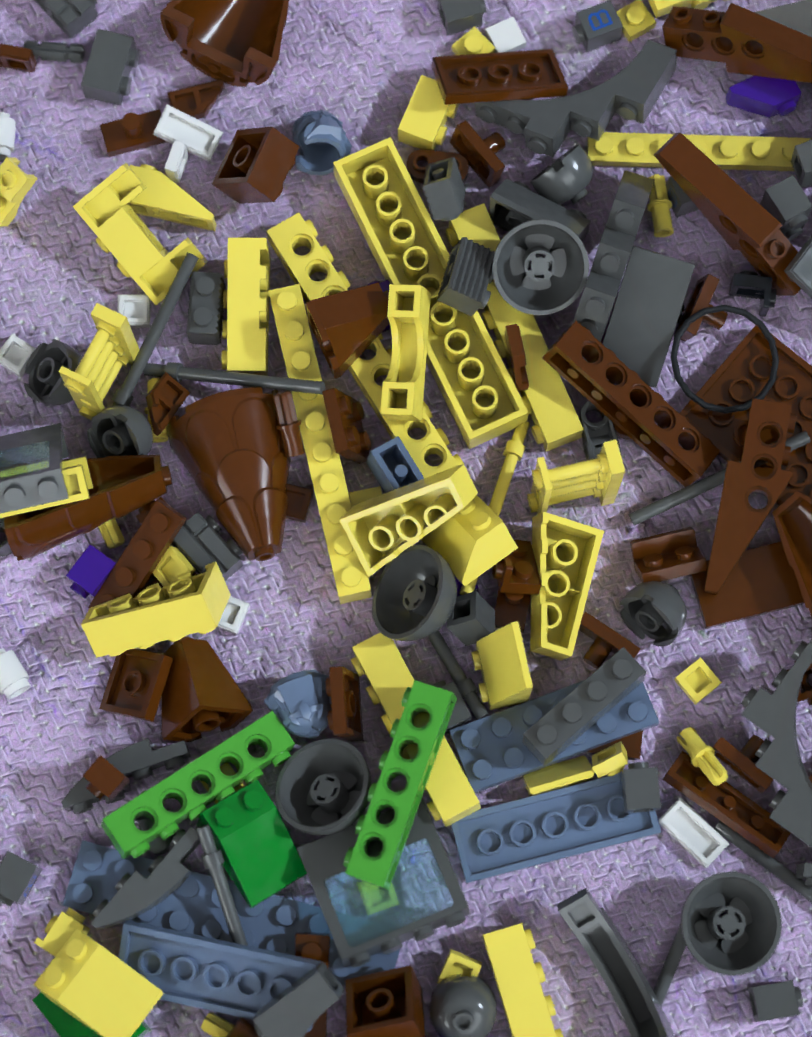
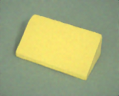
(559, 776)

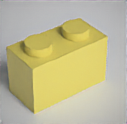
(425, 116)

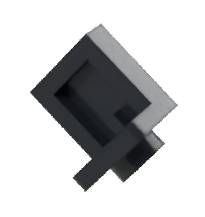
(751, 285)

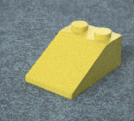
(503, 668)
(97, 988)

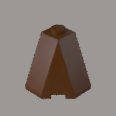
(348, 323)
(199, 693)

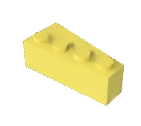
(246, 306)
(402, 517)
(565, 564)
(158, 613)

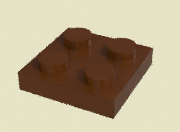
(346, 425)
(136, 684)
(346, 711)

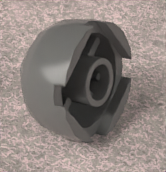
(565, 177)
(44, 376)
(120, 432)
(654, 611)
(462, 1007)

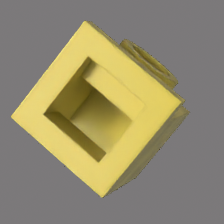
(60, 930)

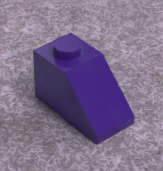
(764, 96)

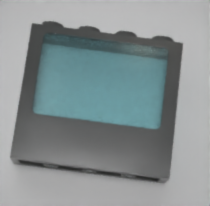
(32, 468)
(377, 919)

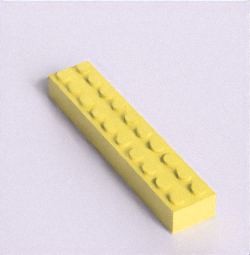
(413, 254)

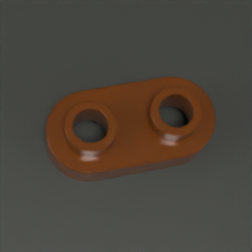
(417, 173)

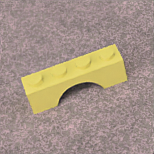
(409, 329)

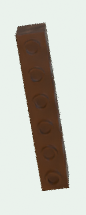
(615, 402)

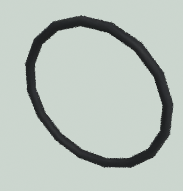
(753, 319)

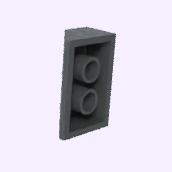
(516, 203)

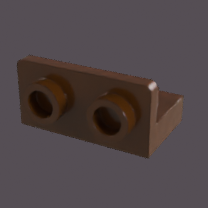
(667, 555)
(518, 571)

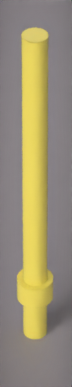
(513, 452)

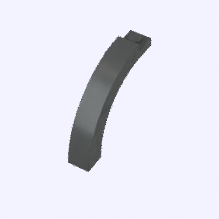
(616, 966)

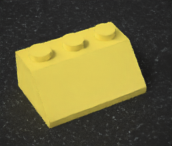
(471, 541)

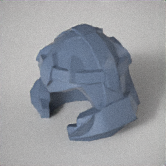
(320, 142)
(301, 703)

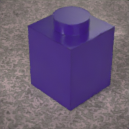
(90, 572)

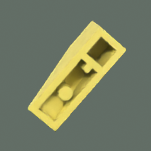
(168, 201)

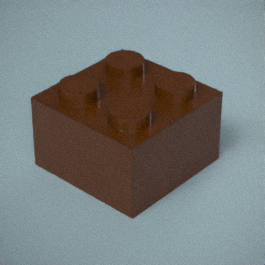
(256, 165)
(385, 1004)

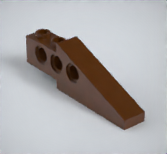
(741, 40)
(731, 211)
(736, 519)

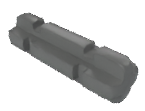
(56, 51)

